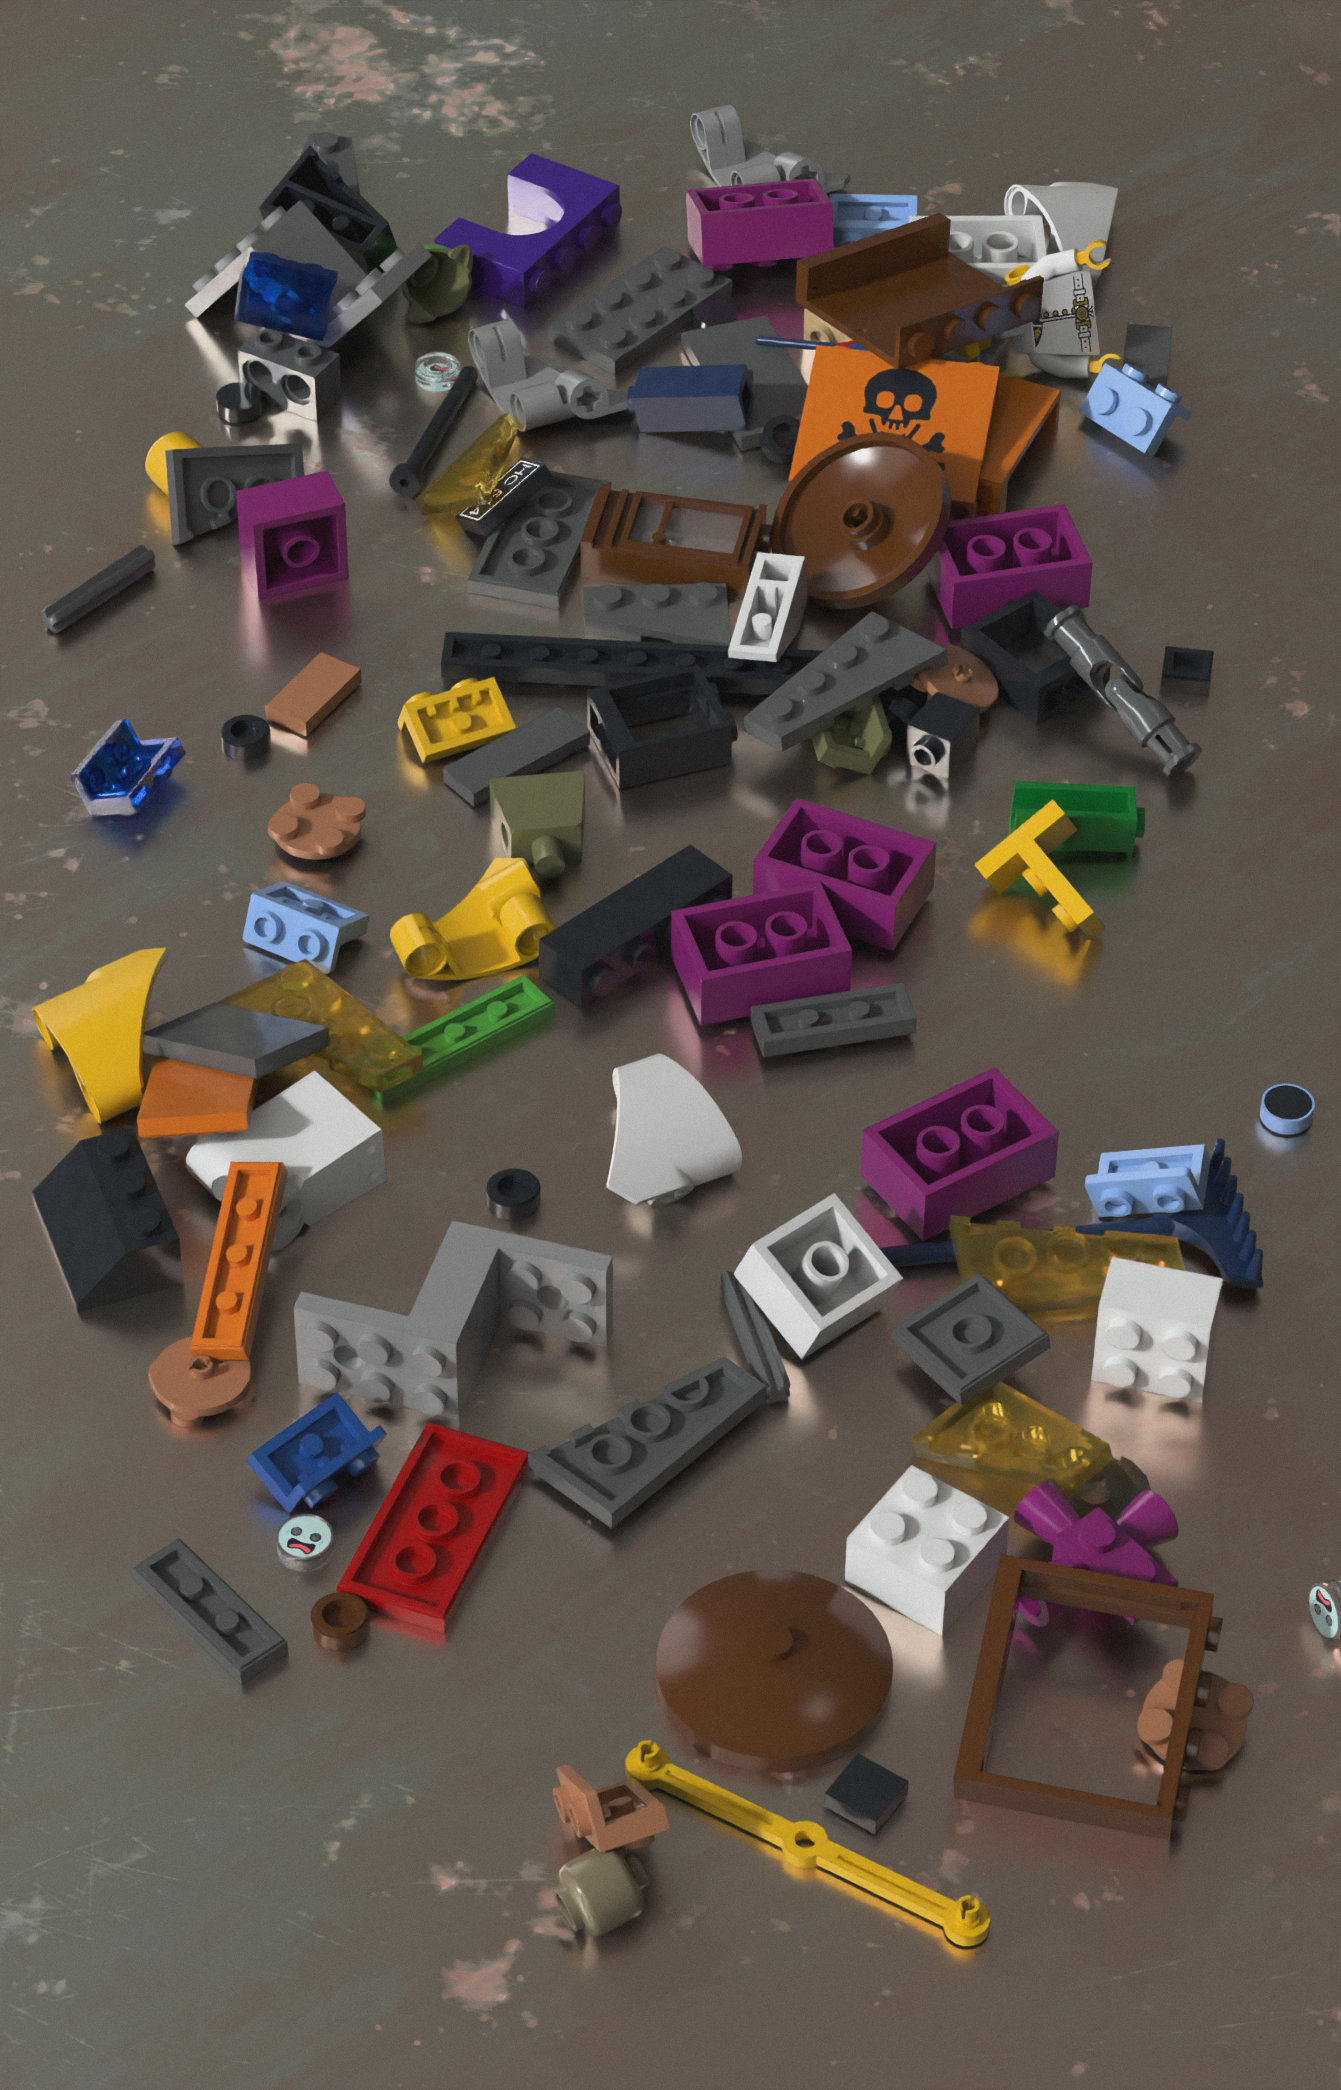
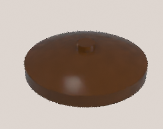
(863, 518)
(774, 1671)

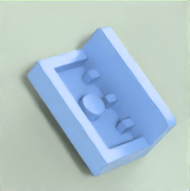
(869, 214)
(1132, 408)
(1150, 1181)

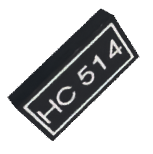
(512, 491)

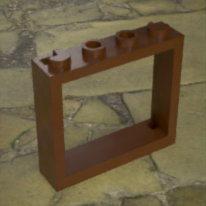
(1107, 1594)

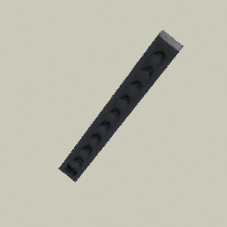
(615, 661)

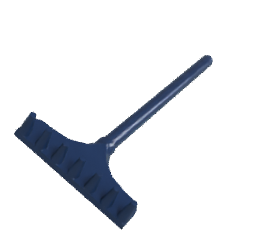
(1217, 1229)

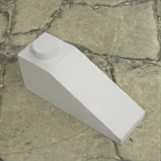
(770, 608)

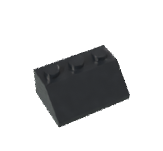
(108, 1222)

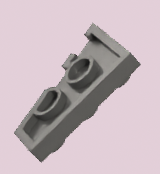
(206, 482)
(666, 612)

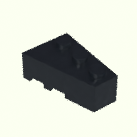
(337, 207)

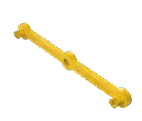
(964, 1921)

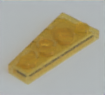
(359, 1041)
(1051, 1267)

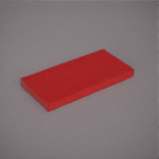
(435, 1527)

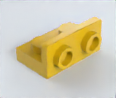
(456, 719)

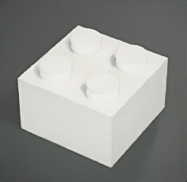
(817, 1276)
(1156, 1329)
(926, 1550)

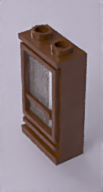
(672, 540)

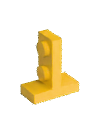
(1026, 855)

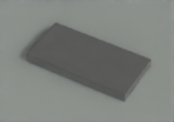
(776, 383)
(538, 546)

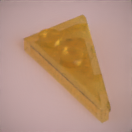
(474, 474)

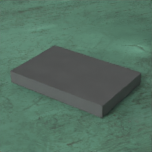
(236, 1040)

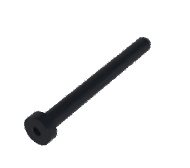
(407, 477)

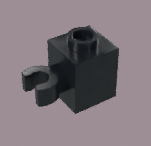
(936, 735)

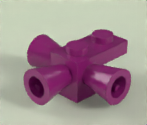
(1096, 1540)

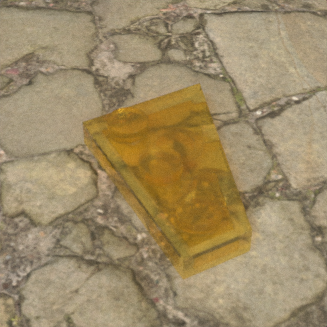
(1013, 1439)

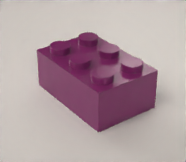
(759, 223)
(1006, 556)
(866, 869)
(759, 951)
(959, 1153)

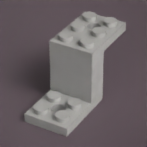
(303, 239)
(439, 1348)

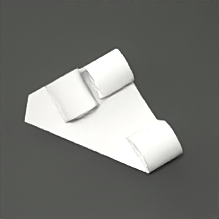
(1072, 209)
(666, 1134)

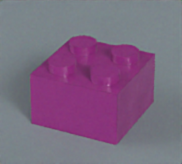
(292, 534)

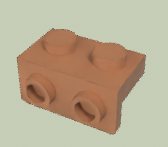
(611, 1816)

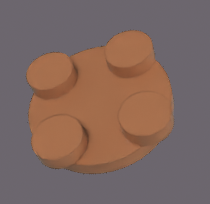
(962, 679)
(317, 823)
(199, 1385)
(1221, 1723)

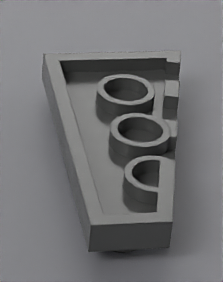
(649, 1442)

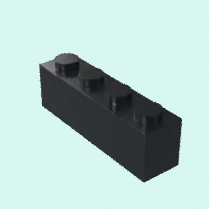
(628, 927)

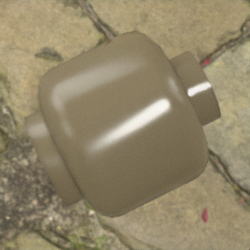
(601, 1890)

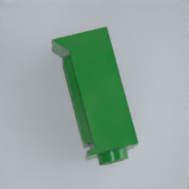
(1102, 814)

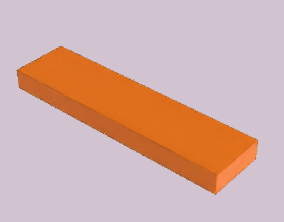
(239, 1260)

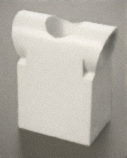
(318, 1135)

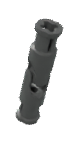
(1142, 714)

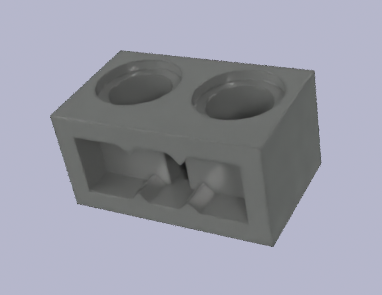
(291, 373)

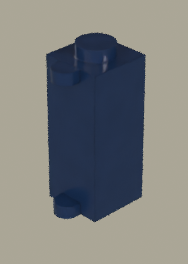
(692, 398)

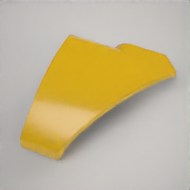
(483, 934)
(104, 1030)

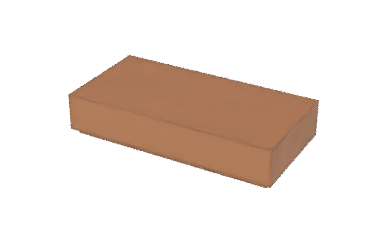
(313, 693)

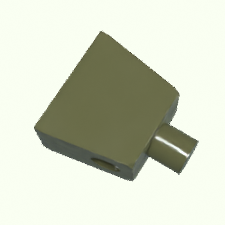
(540, 818)

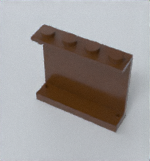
(910, 295)

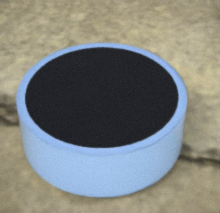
(1287, 1109)

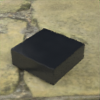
(1187, 670)
(866, 1793)

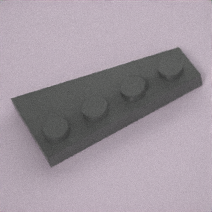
(842, 679)

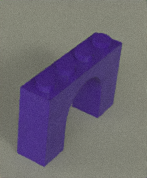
(524, 266)

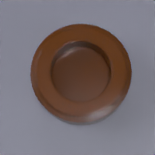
(340, 1621)

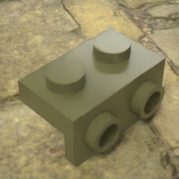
(855, 739)

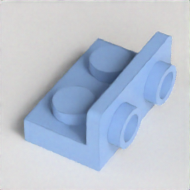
(301, 924)

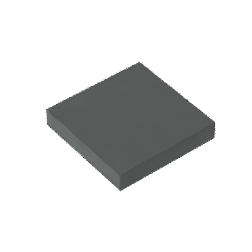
(971, 1339)

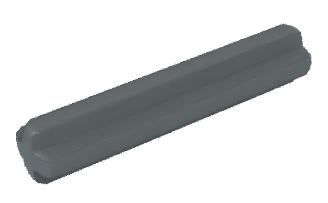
(98, 589)
(755, 1339)

